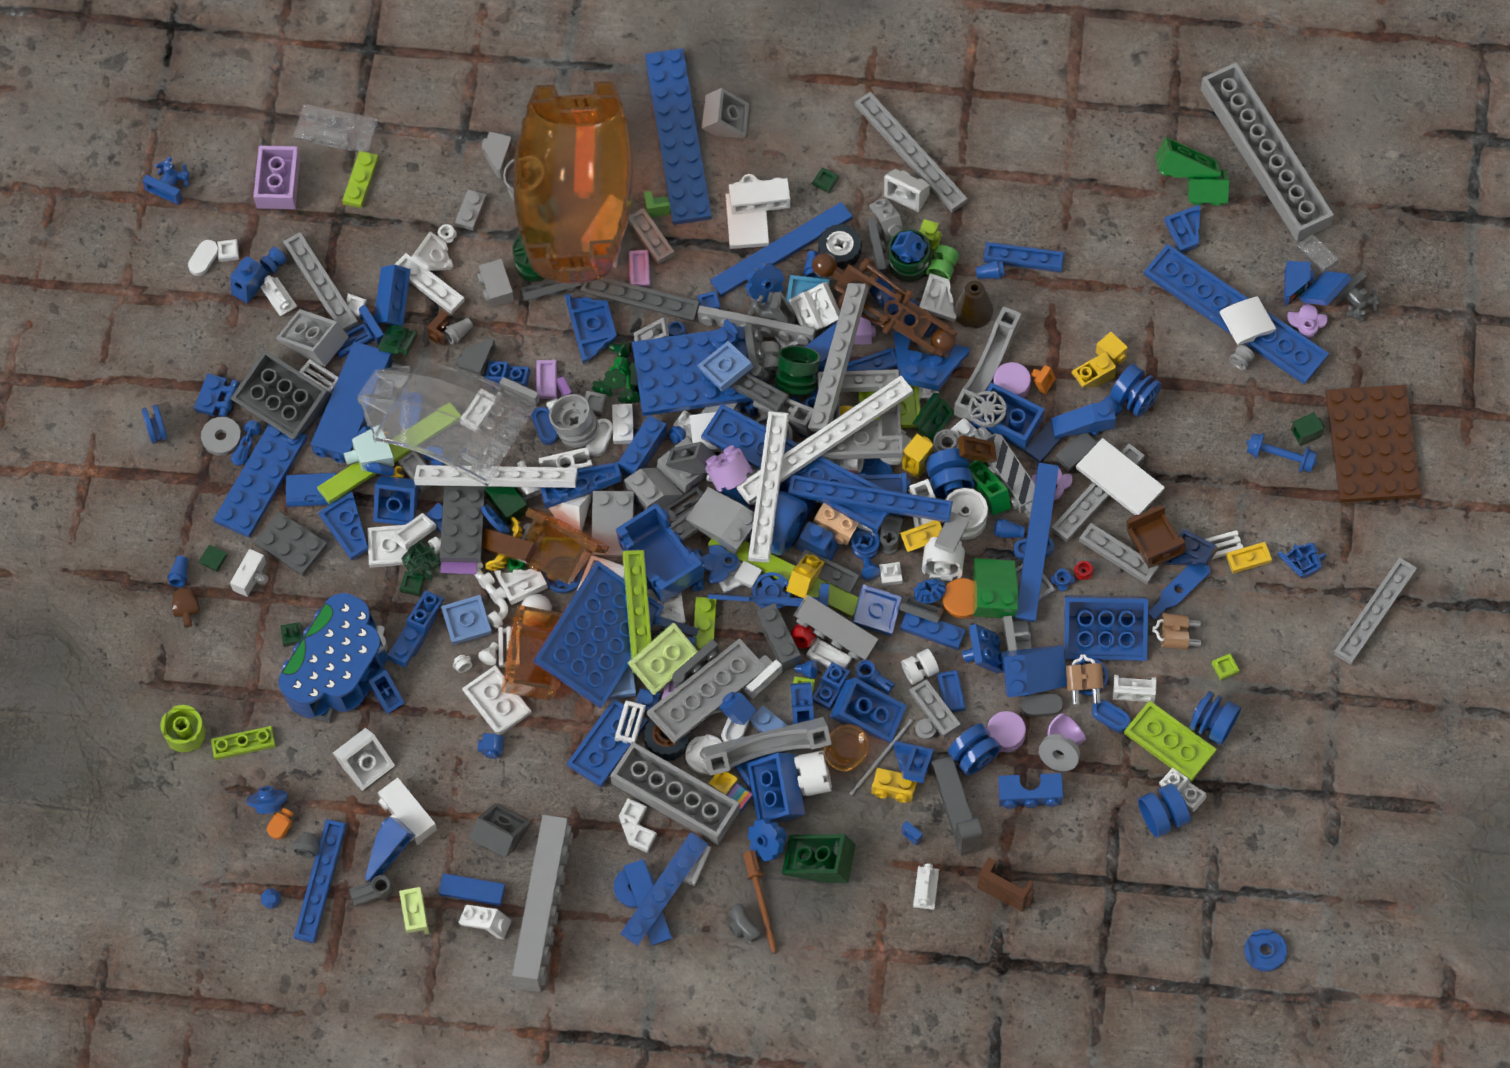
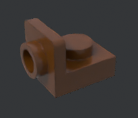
(437, 326)

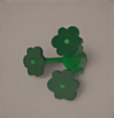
(615, 378)

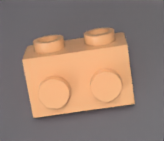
(837, 523)

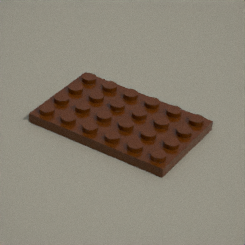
(1373, 443)

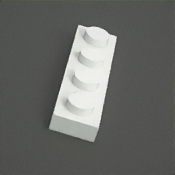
(432, 285)

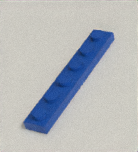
(663, 889)

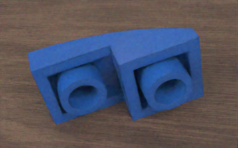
(499, 370)
(830, 686)

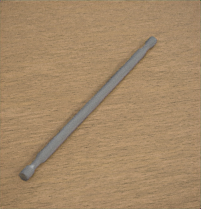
(880, 758)

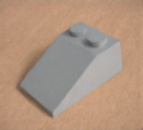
(313, 336)
(609, 512)
(722, 519)

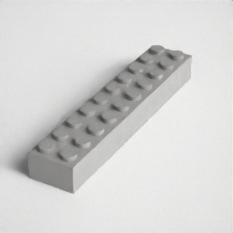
(1266, 152)

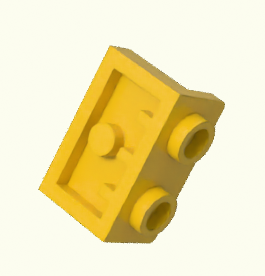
(892, 785)

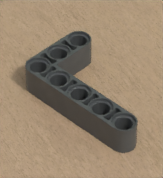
(965, 830)

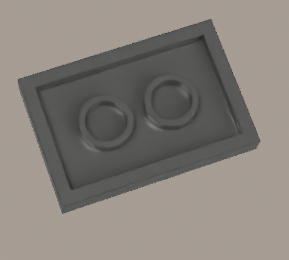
(290, 544)

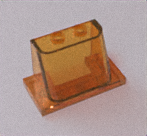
(560, 548)

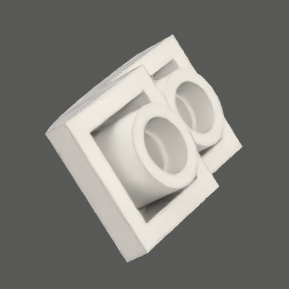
(1192, 795)

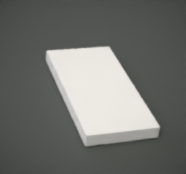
(1120, 477)

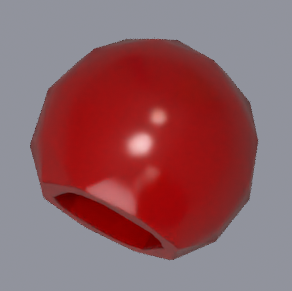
(803, 636)

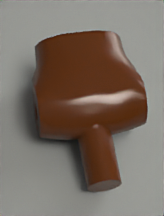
(185, 605)

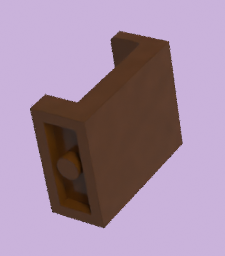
(1154, 536)
(1003, 889)

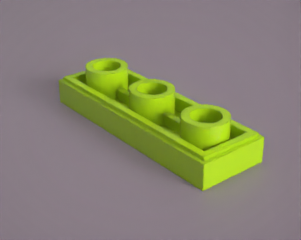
(255, 740)

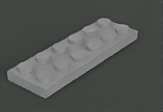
(705, 690)

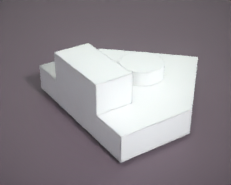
(432, 254)

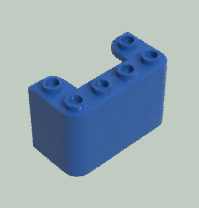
(667, 562)

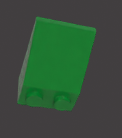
(1182, 161)
(995, 588)

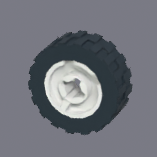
(843, 236)

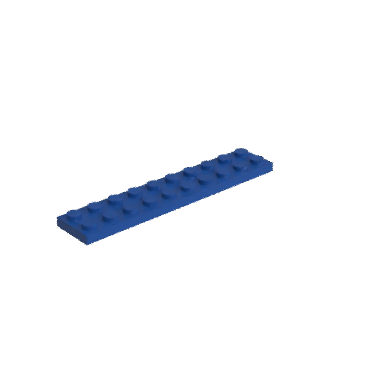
(678, 136)
(1210, 295)
(735, 429)

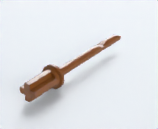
(754, 874)

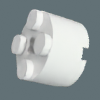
(942, 563)
(813, 773)

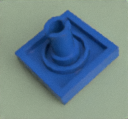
(984, 649)

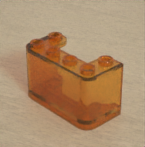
(527, 635)

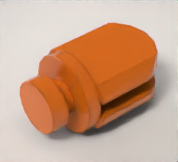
(280, 824)

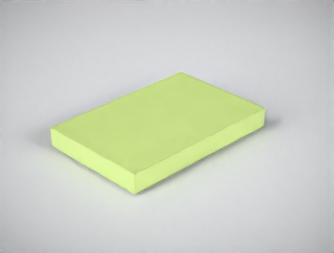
(662, 658)

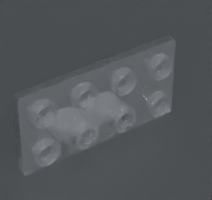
(335, 128)

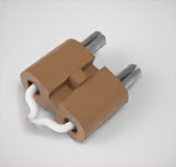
(1175, 632)
(1084, 678)

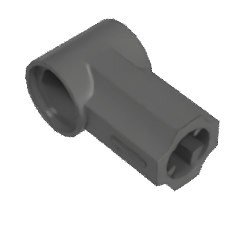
(369, 891)

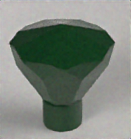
(621, 350)

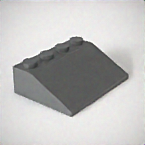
(281, 395)

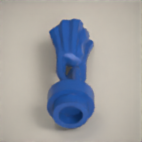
(240, 455)

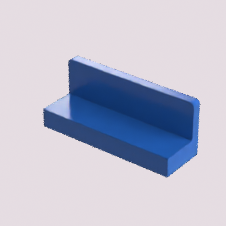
(392, 295)

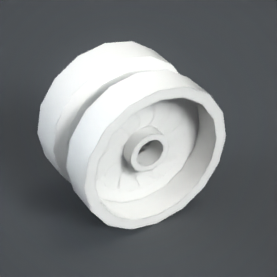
(971, 506)

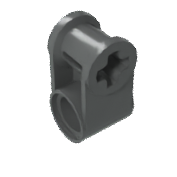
(890, 533)

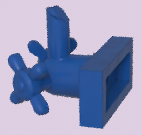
(165, 186)

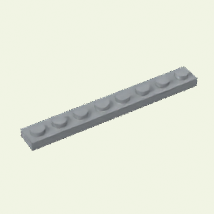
(911, 152)
(838, 356)

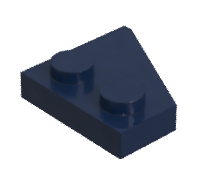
(1197, 550)

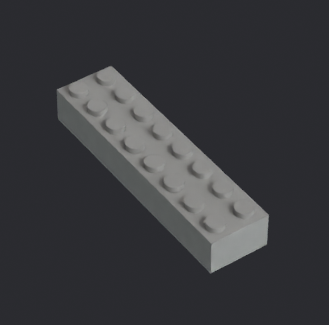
(542, 903)

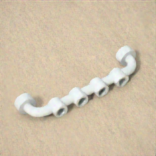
(486, 581)

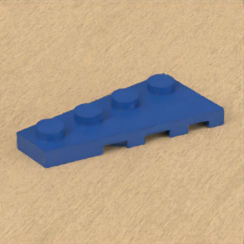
(588, 480)

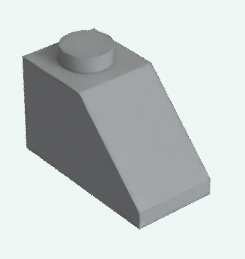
(497, 151)

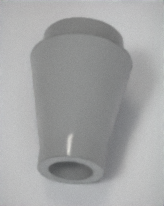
(457, 331)

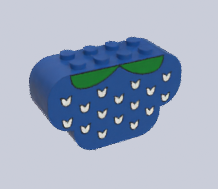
(333, 659)

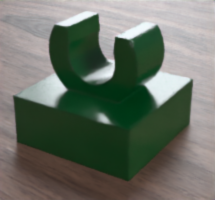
(291, 634)

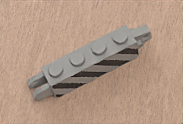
(1010, 472)

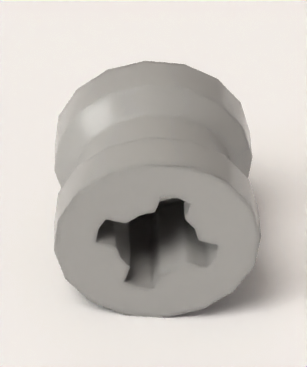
(1241, 357)

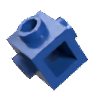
(909, 246)

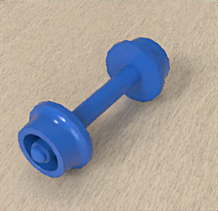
(1256, 444)

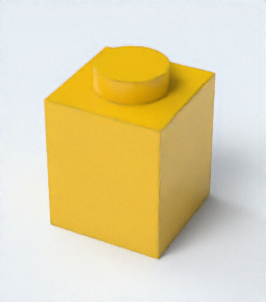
(1113, 347)

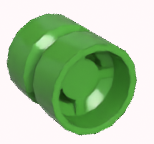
(943, 261)

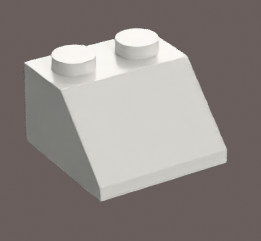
(906, 189)
(363, 759)

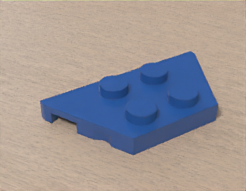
(591, 325)

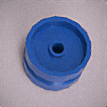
(974, 749)

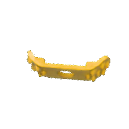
(500, 561)

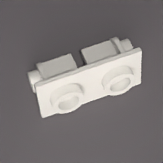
(278, 295)
(926, 887)

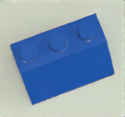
(776, 788)

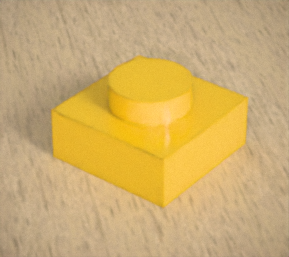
(723, 782)

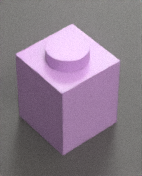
(865, 332)

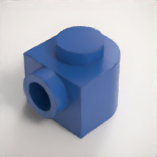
(491, 745)

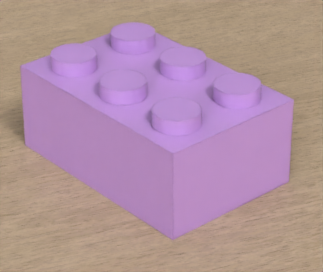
(277, 177)

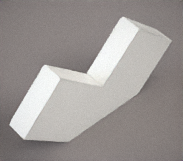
(630, 819)

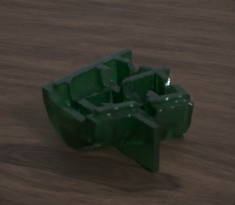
(421, 559)

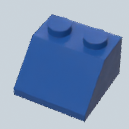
(395, 500)

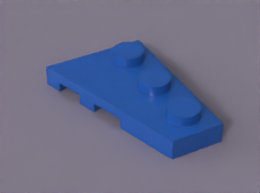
(345, 525)

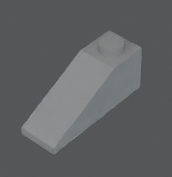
(798, 415)

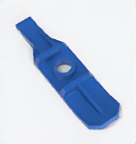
(1187, 581)

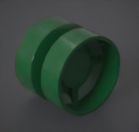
(909, 271)

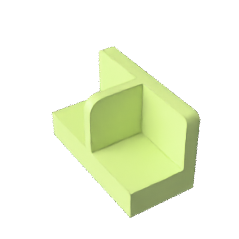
(414, 910)

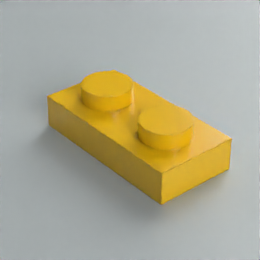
(920, 535)
(1248, 557)

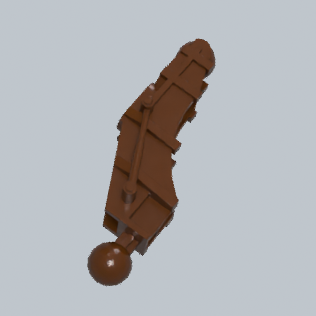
(942, 340)

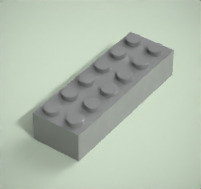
(675, 793)

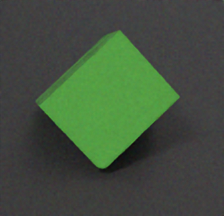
(656, 206)

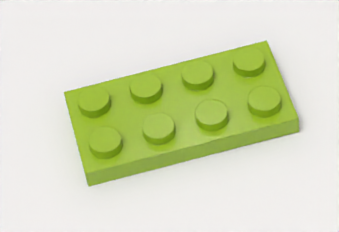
(1170, 741)

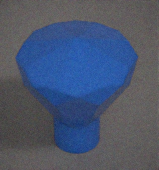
(870, 570)
(809, 668)
(271, 898)

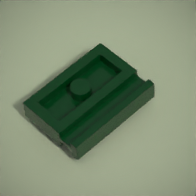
(397, 340)
(933, 416)

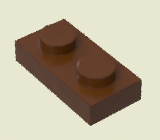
(977, 449)

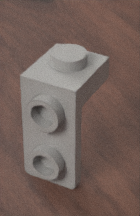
(888, 218)

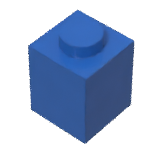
(737, 708)

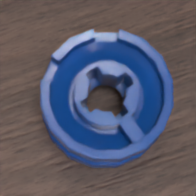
(862, 550)

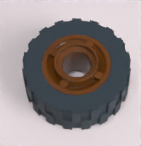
(663, 747)

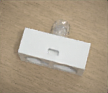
(249, 573)

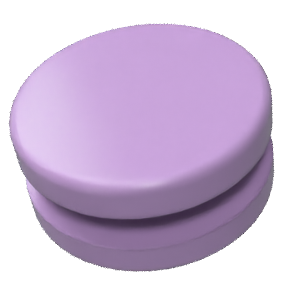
(1013, 378)
(1008, 730)

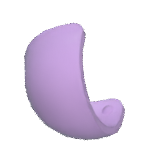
(1068, 727)

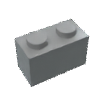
(496, 283)

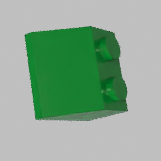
(1208, 189)

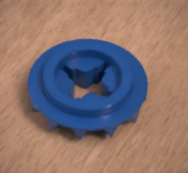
(924, 596)

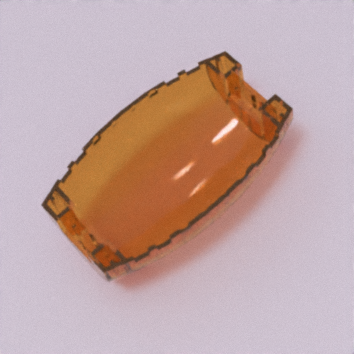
(573, 182)

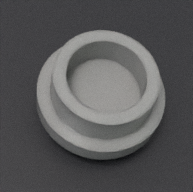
(925, 729)

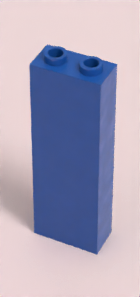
(343, 413)

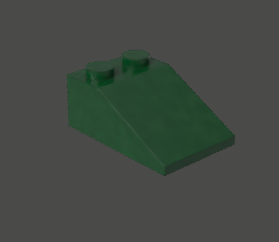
(819, 857)

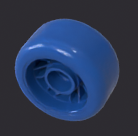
(789, 521)

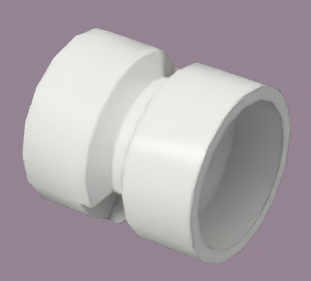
(926, 663)

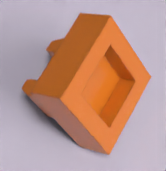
(1043, 379)

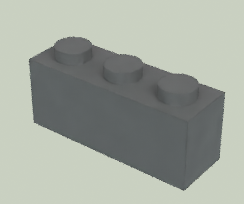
(778, 637)

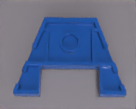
(926, 369)

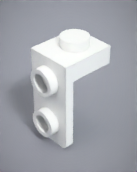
(486, 918)

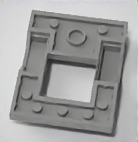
(878, 438)

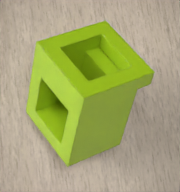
(931, 231)

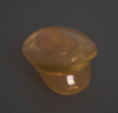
(848, 747)

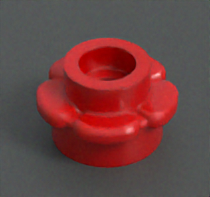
(1083, 565)

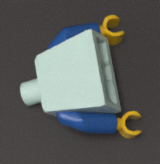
(372, 455)

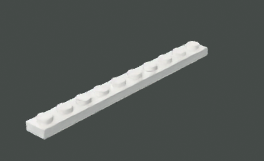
(833, 433)

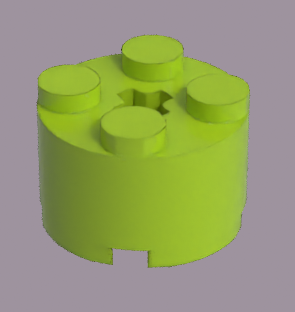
(174, 723)

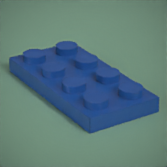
(599, 751)

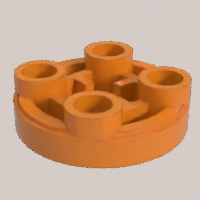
(959, 598)

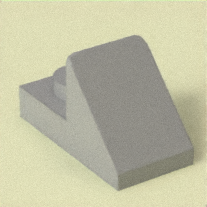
(655, 330)

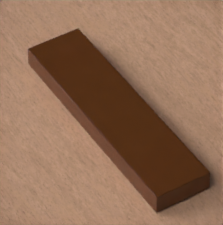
(508, 546)

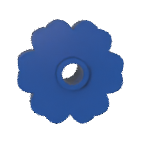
(764, 280)
(766, 839)

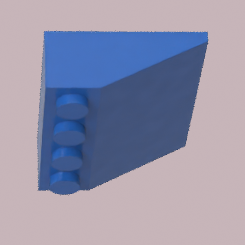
(1106, 627)

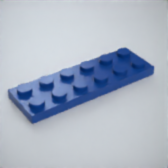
(259, 481)

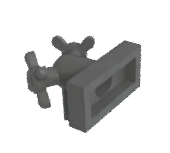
(1357, 297)
(775, 309)

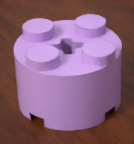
(728, 468)

